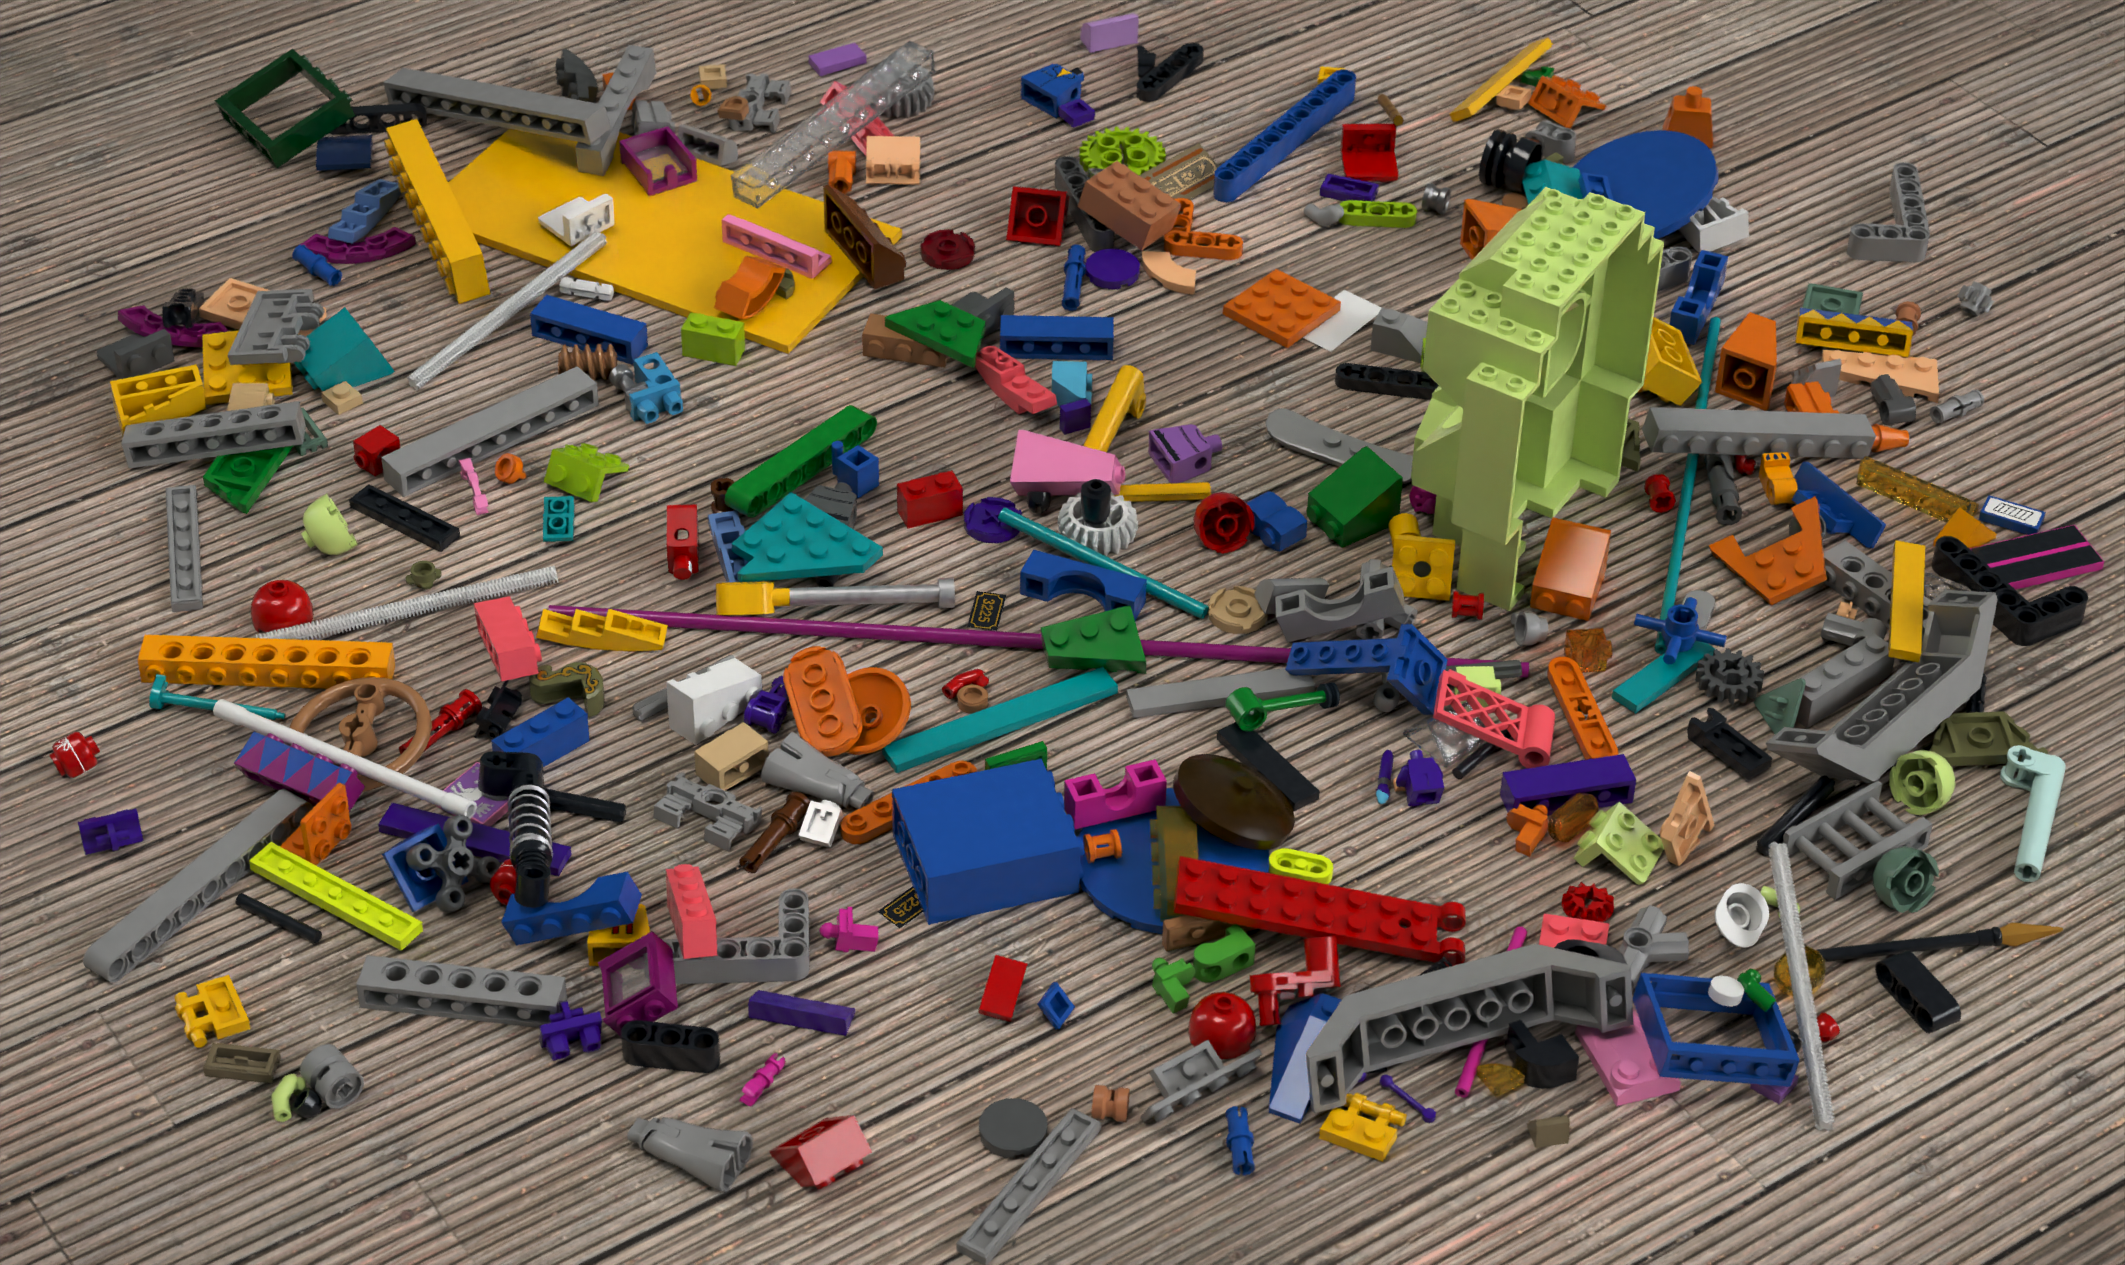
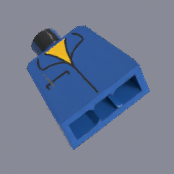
(1051, 87)

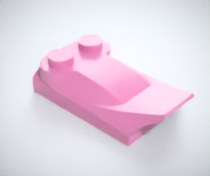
(1625, 1063)

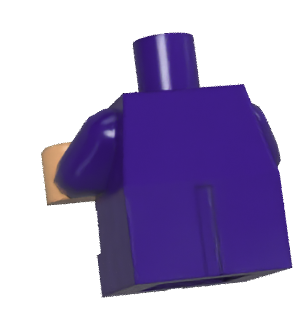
(1420, 779)

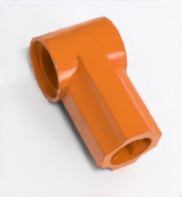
(841, 169)

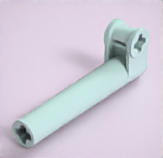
(2044, 778)

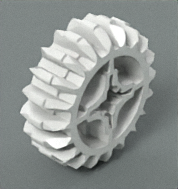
(1103, 538)

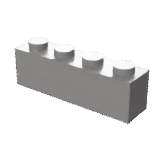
(1844, 679)

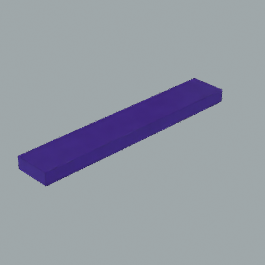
(483, 842)

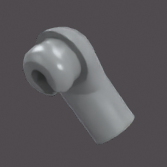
(1325, 215)

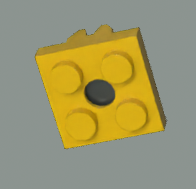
(1424, 566)

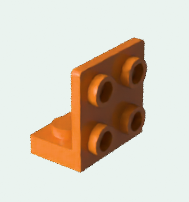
(1562, 99)
(321, 827)

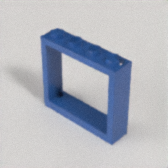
(1766, 1066)

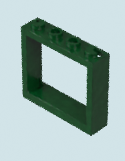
(301, 134)

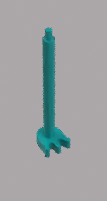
(160, 695)

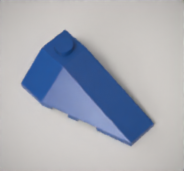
(1293, 1038)

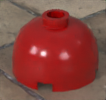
(1223, 522)
(280, 606)
(1225, 1022)

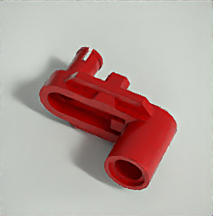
(1320, 973)

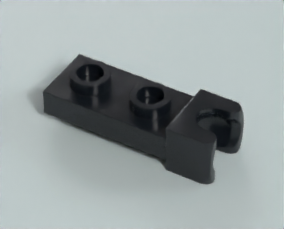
(182, 308)
(1728, 744)

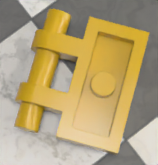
(223, 1011)
(1359, 1133)

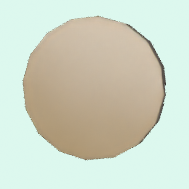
(1236, 610)

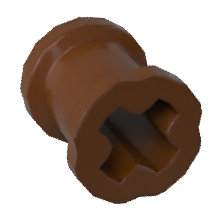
(718, 490)

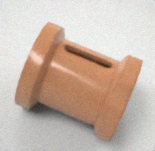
(1909, 312)

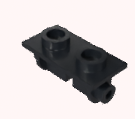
(502, 701)

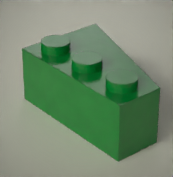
(1095, 642)

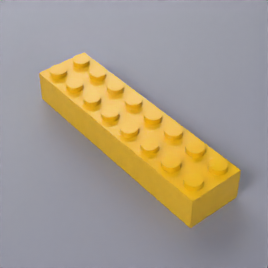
(436, 212)

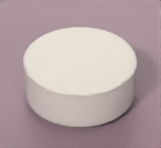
(1726, 991)

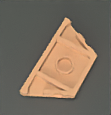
(1686, 820)

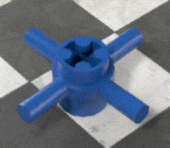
(1680, 629)

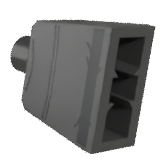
(836, 501)

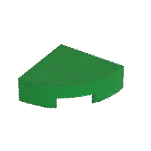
(1533, 77)

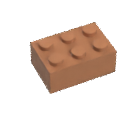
(1129, 205)

